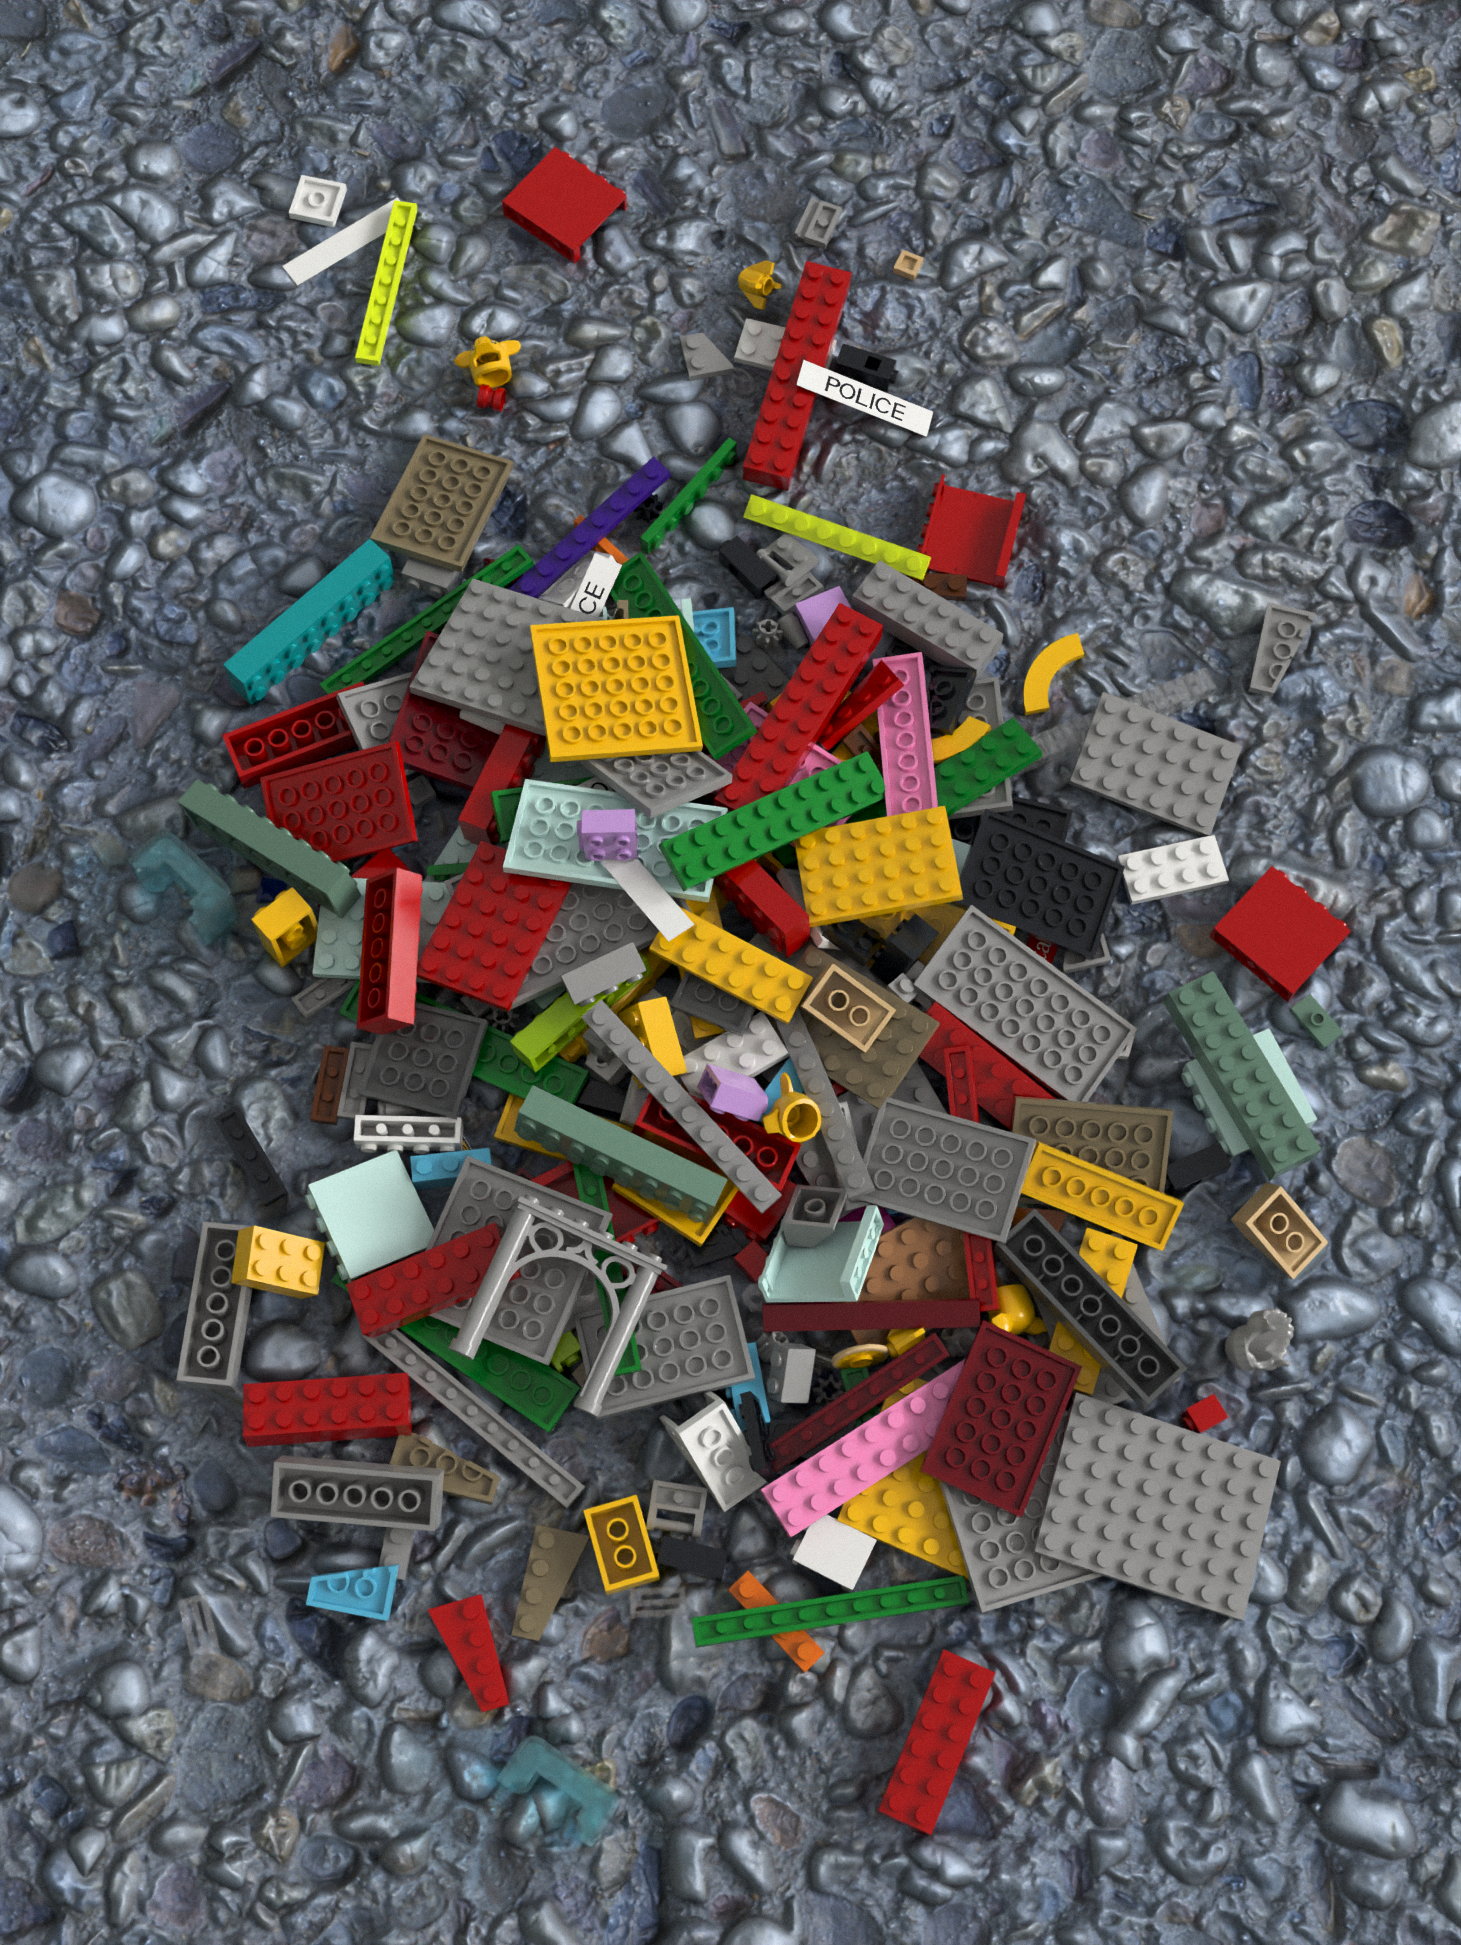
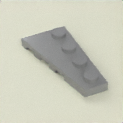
(1278, 642)

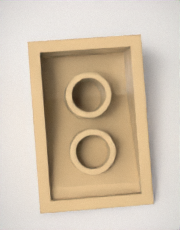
(846, 1007)
(1279, 1229)

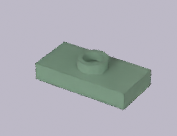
(1316, 1021)

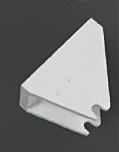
(716, 1452)

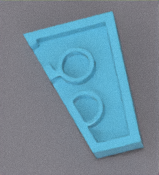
(717, 635)
(356, 1592)

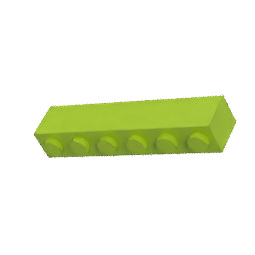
(561, 1025)

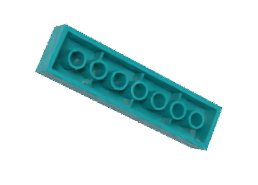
(310, 622)

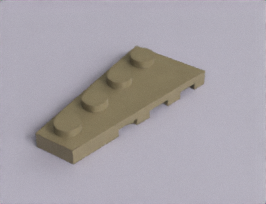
(548, 1570)

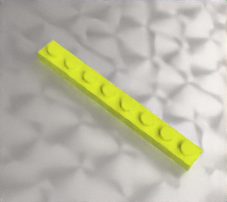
(386, 283)
(836, 537)

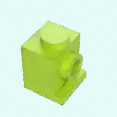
(567, 1352)

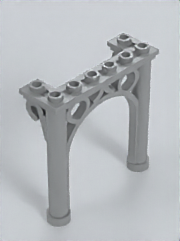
(622, 1320)

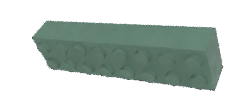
(270, 847)
(1241, 1076)
(619, 1155)

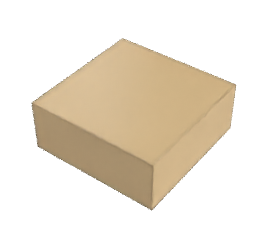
(908, 265)

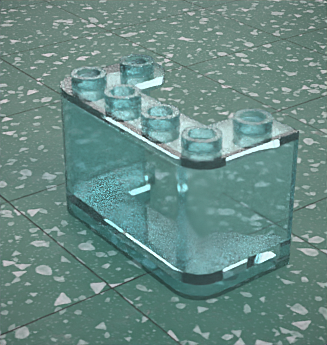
(169, 861)
(538, 1758)

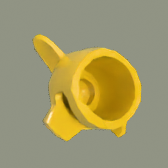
(489, 361)
(793, 1114)
(1016, 1312)

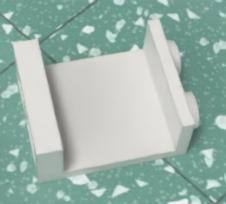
(834, 1551)

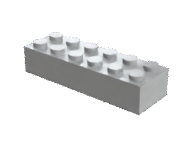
(926, 620)
(215, 1314)
(357, 1493)

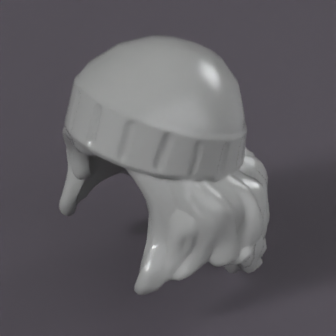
(1260, 1341)

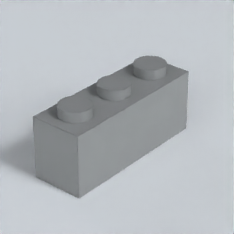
(603, 974)

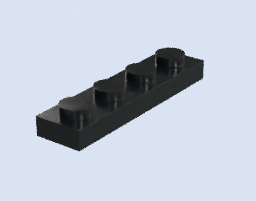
(251, 1156)

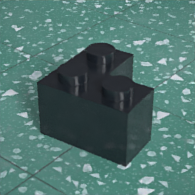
(902, 949)

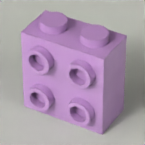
(817, 610)
(608, 834)
(732, 1093)

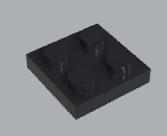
(855, 939)

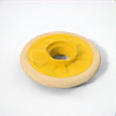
(860, 1356)

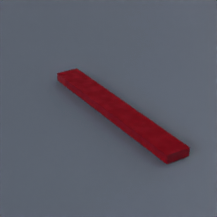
(871, 1315)
(857, 1401)

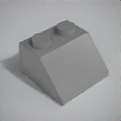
(812, 1214)

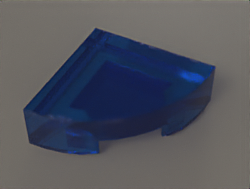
(269, 890)

